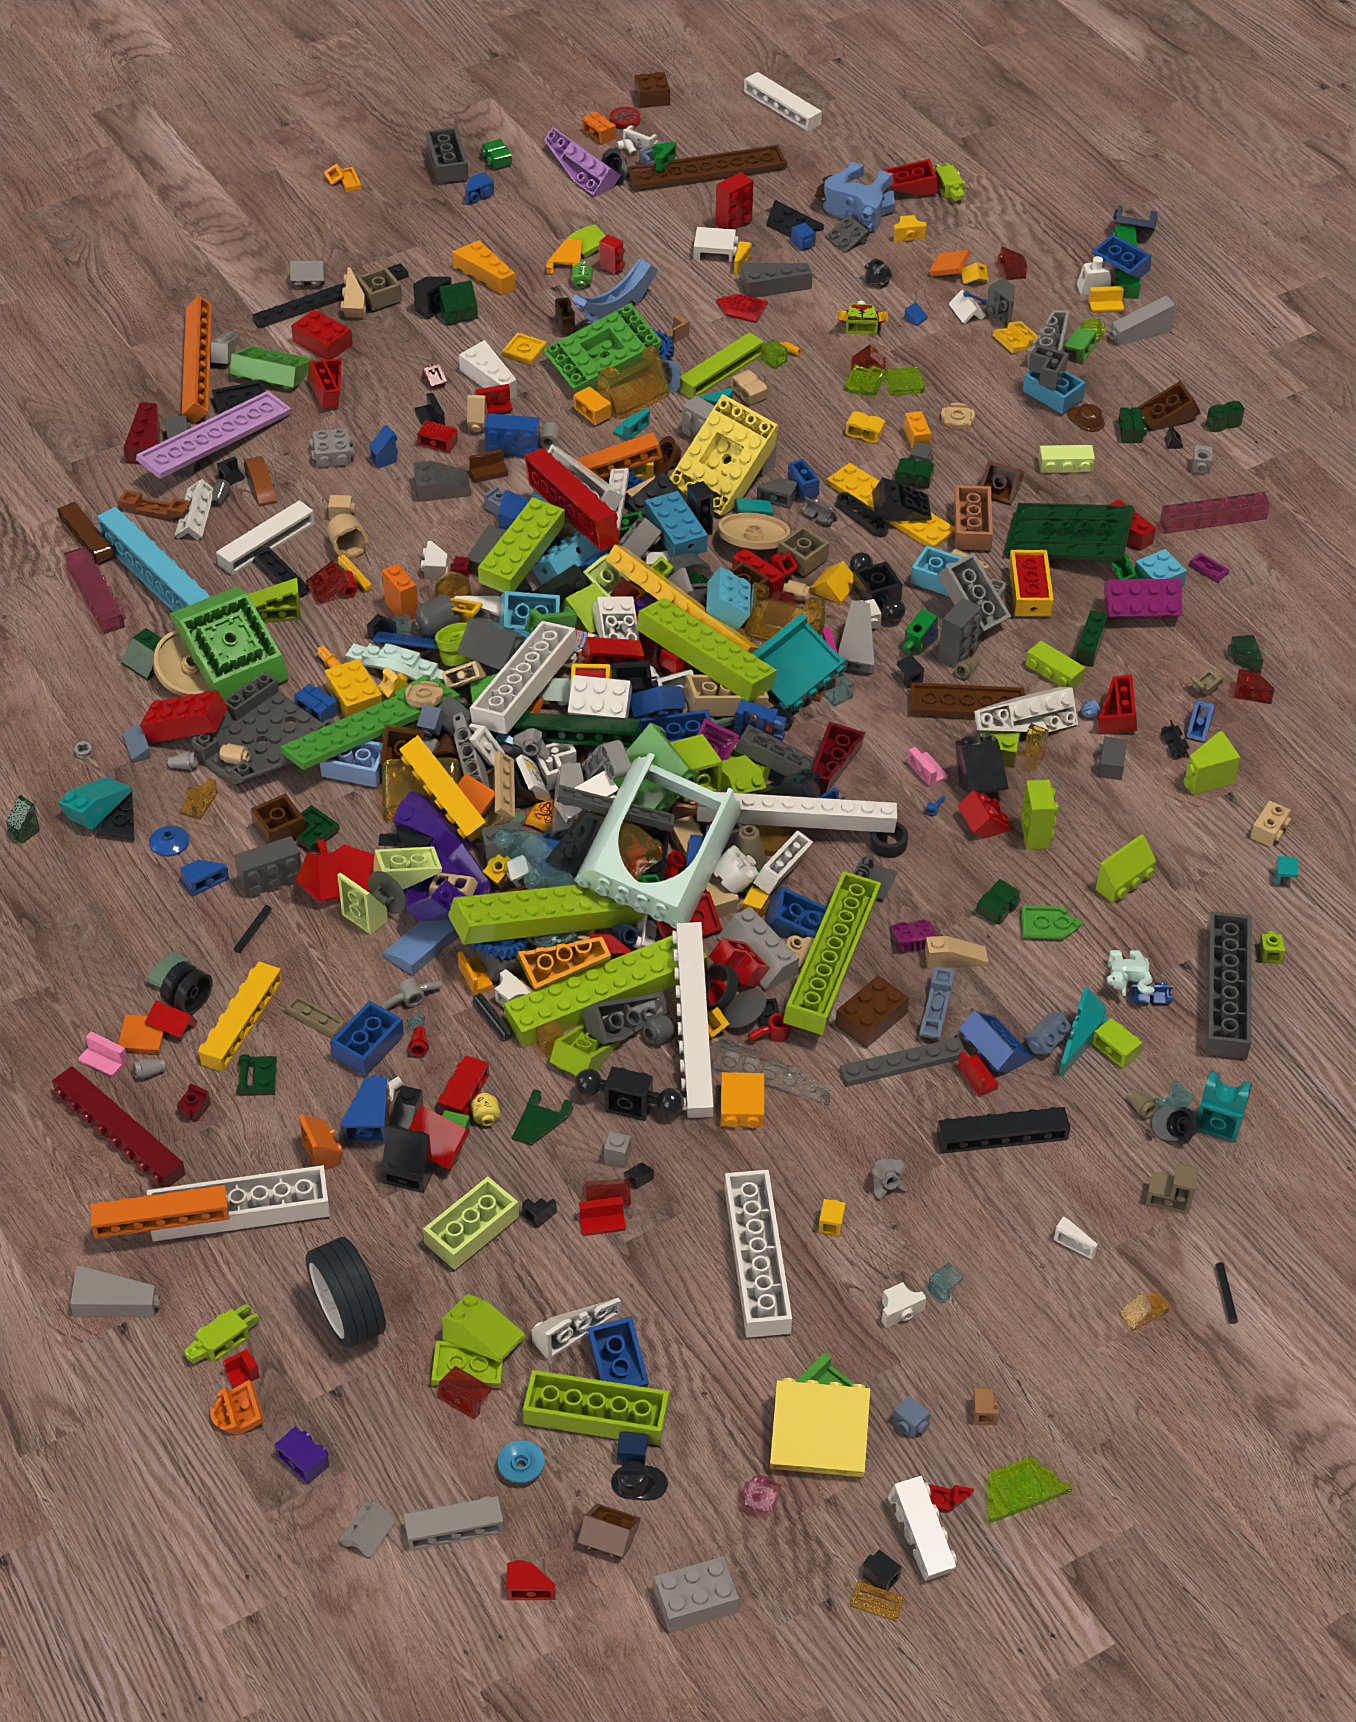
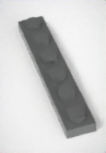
(602, 804)
(901, 1062)

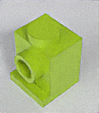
(1271, 943)

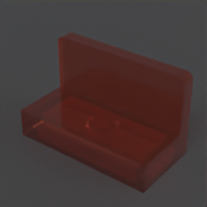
(608, 1189)
(463, 1391)

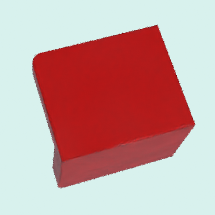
(241, 1368)

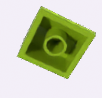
(741, 776)

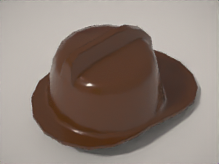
(1087, 417)
(671, 455)

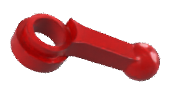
(673, 867)

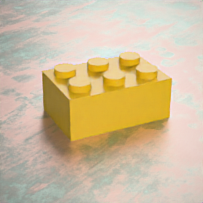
(352, 687)

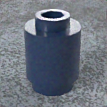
(625, 933)

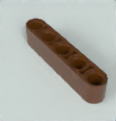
(85, 532)

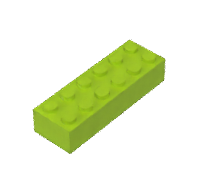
(521, 545)
(595, 1406)

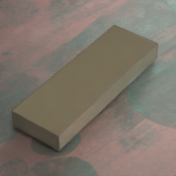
(314, 1016)

